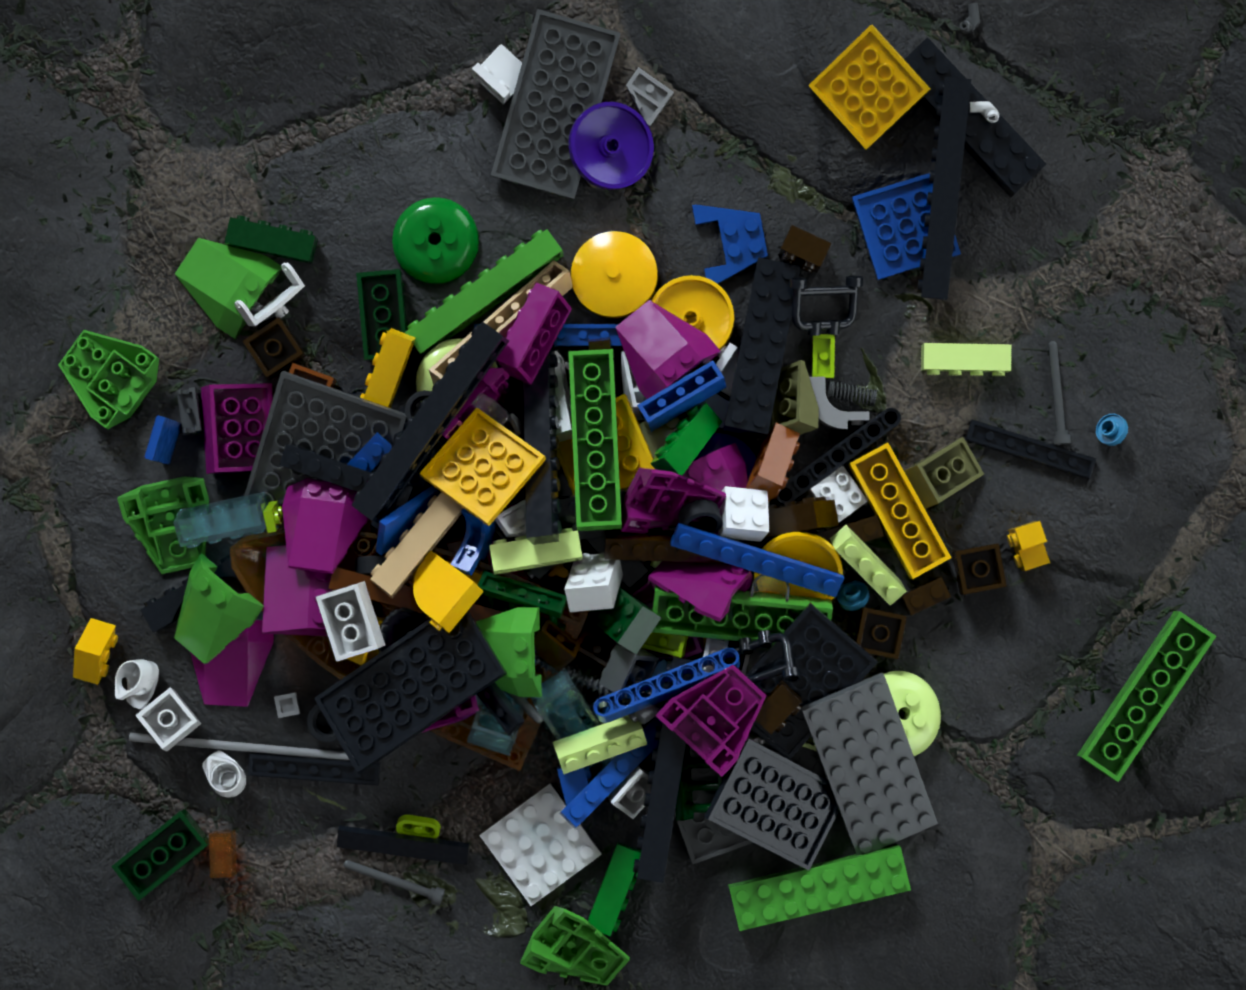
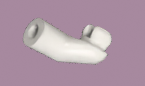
(986, 109)

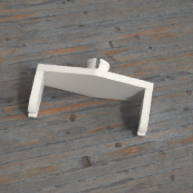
(276, 305)

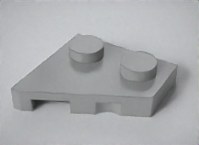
(648, 95)

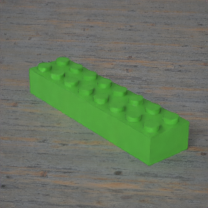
(485, 292)
(595, 440)
(744, 619)
(1146, 695)
(819, 889)

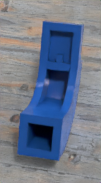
(474, 545)

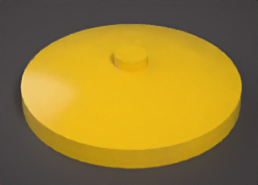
(614, 274)
(699, 304)
(807, 549)

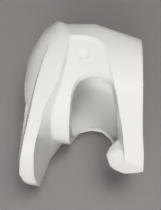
(141, 682)
(224, 774)

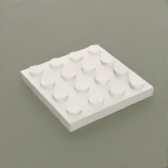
(539, 845)

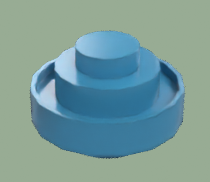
(1111, 429)
(853, 595)

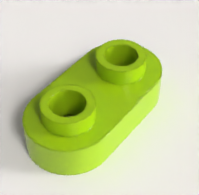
(418, 826)

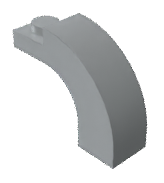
(830, 415)

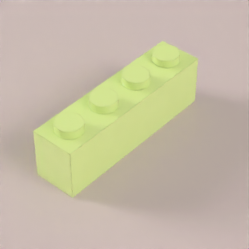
(965, 358)
(524, 555)
(868, 565)
(599, 743)

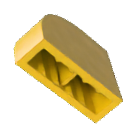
(443, 592)

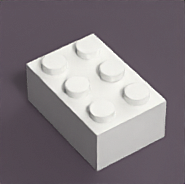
(593, 583)
(350, 621)

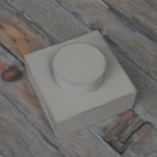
(287, 705)

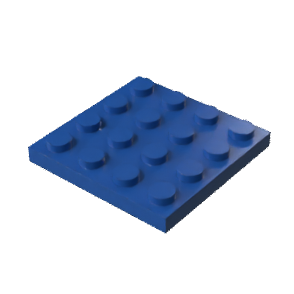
(894, 225)

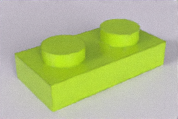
(823, 356)
(273, 516)
(667, 644)

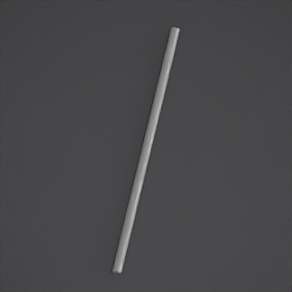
(248, 747)

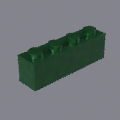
(271, 240)

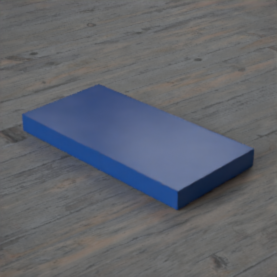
(163, 440)
(401, 519)

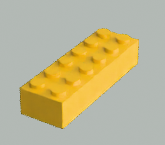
(899, 511)

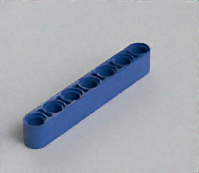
(655, 686)

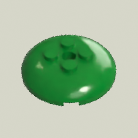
(441, 261)

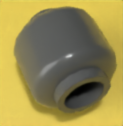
(645, 714)

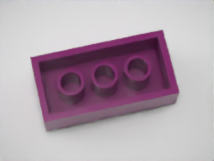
(534, 333)

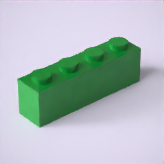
(687, 440)
(613, 890)

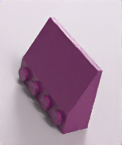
(234, 425)
(291, 597)

